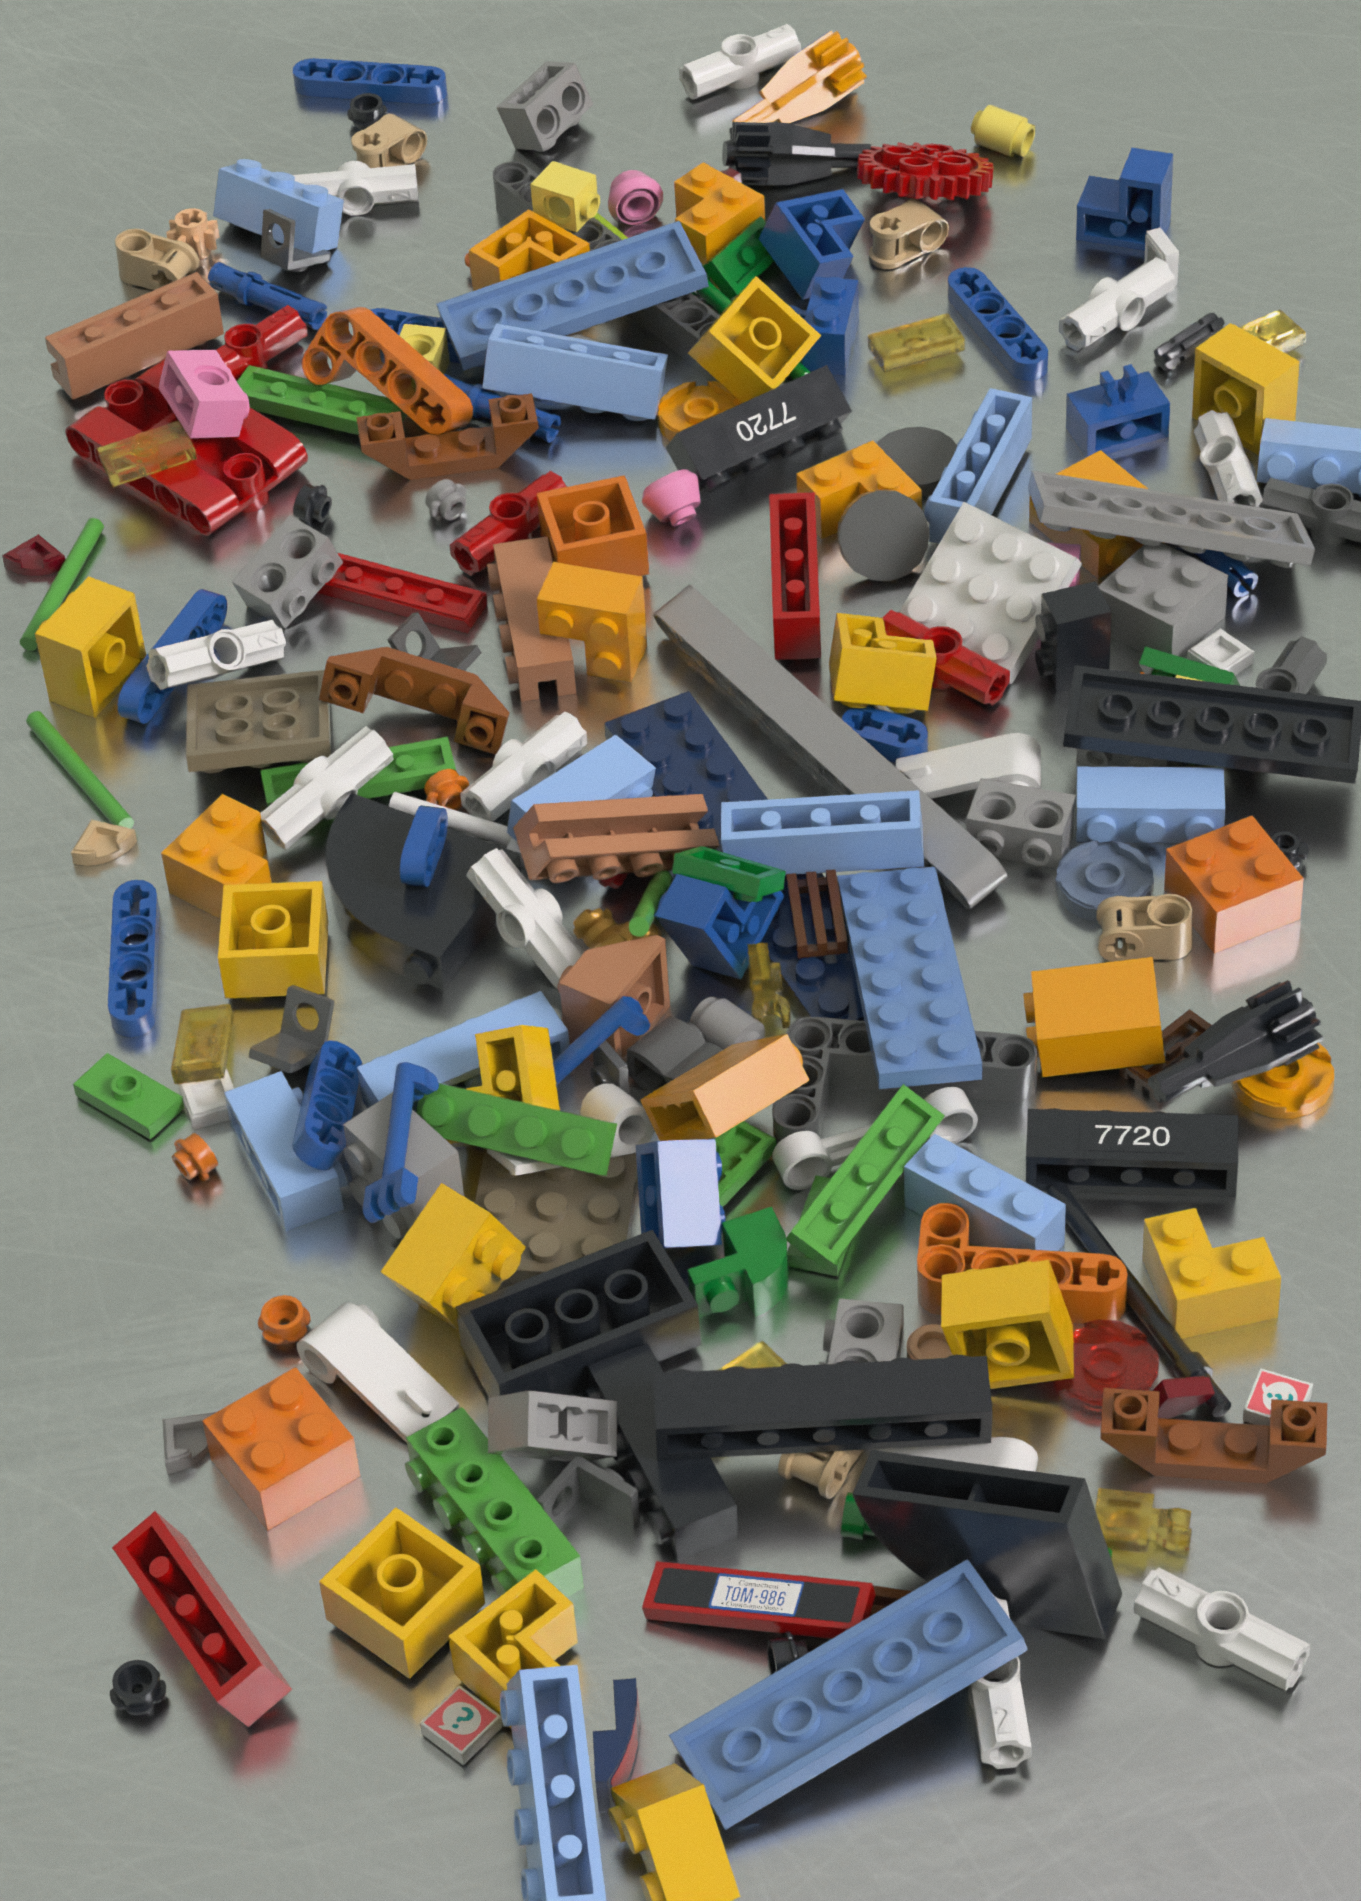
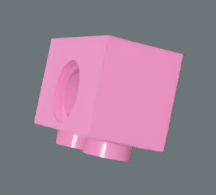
(203, 394)

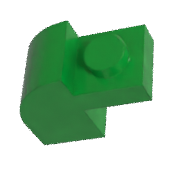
(750, 1271)

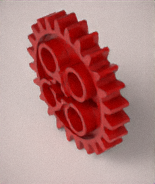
(925, 171)

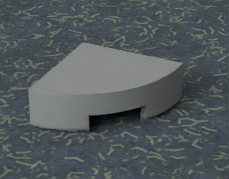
(184, 1441)

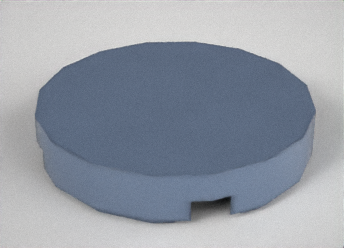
(1099, 872)

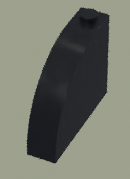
(398, 925)
(1020, 1529)

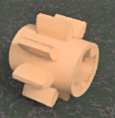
(195, 230)

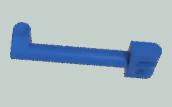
(624, 1013)
(398, 1185)

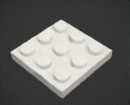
(989, 586)

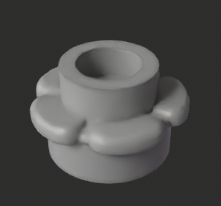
(446, 500)

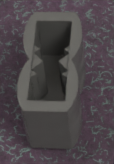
(667, 1053)

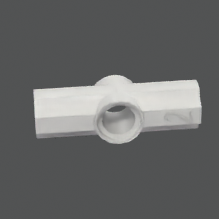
(739, 61)
(366, 186)
(1116, 304)
(1226, 460)
(196, 659)
(523, 765)
(325, 787)
(525, 915)
(1246, 1643)
(1001, 1714)

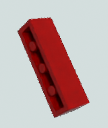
(794, 576)
(201, 1619)

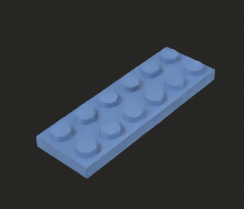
(577, 291)
(908, 978)
(847, 1693)

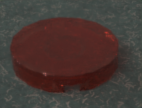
(1107, 1357)

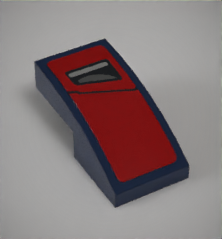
(617, 1748)

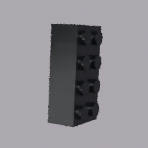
(576, 1314)

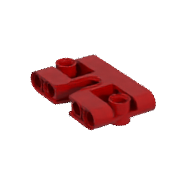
(205, 492)

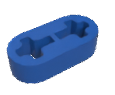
(888, 732)
(423, 846)

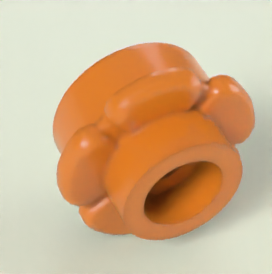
(445, 788)
(194, 1157)
(280, 1311)

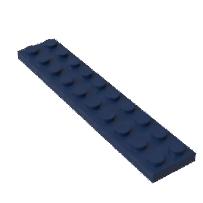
(697, 760)

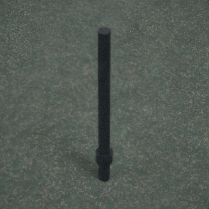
(1185, 1361)

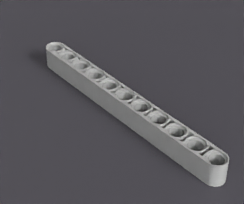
(821, 736)

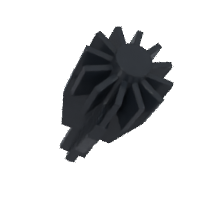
(785, 153)
(1253, 1039)

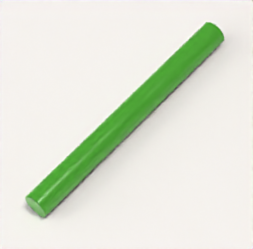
(63, 580)
(79, 770)
(649, 903)

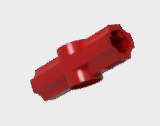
(261, 342)
(510, 519)
(955, 664)

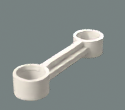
(824, 1153)

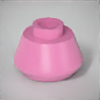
(634, 197)
(673, 497)

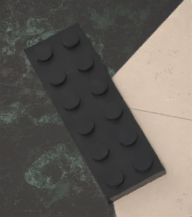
(1214, 724)

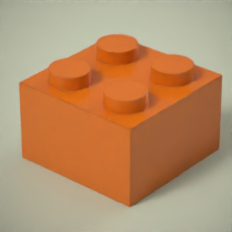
(595, 526)
(1234, 883)
(281, 1448)

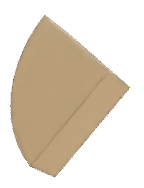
(102, 843)

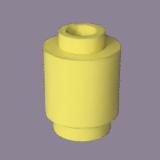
(1002, 131)

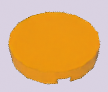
(692, 404)
(1291, 1089)

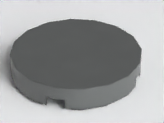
(920, 454)
(883, 535)

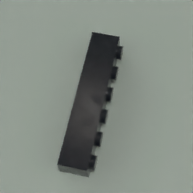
(822, 1407)

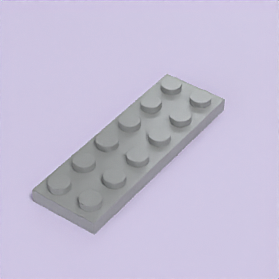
(1170, 518)

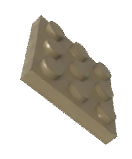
(256, 722)
(560, 1210)

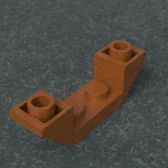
(454, 452)
(421, 683)
(1213, 1448)

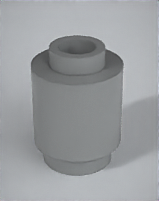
(725, 1023)

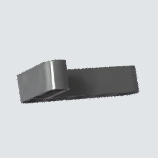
(840, 1056)

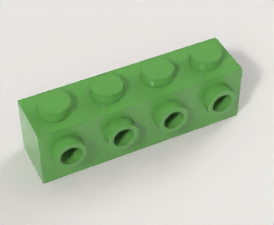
(489, 1506)

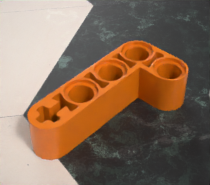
(437, 403)
(1089, 1282)

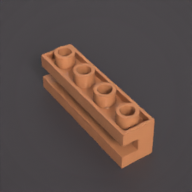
(134, 335)
(535, 657)
(610, 836)

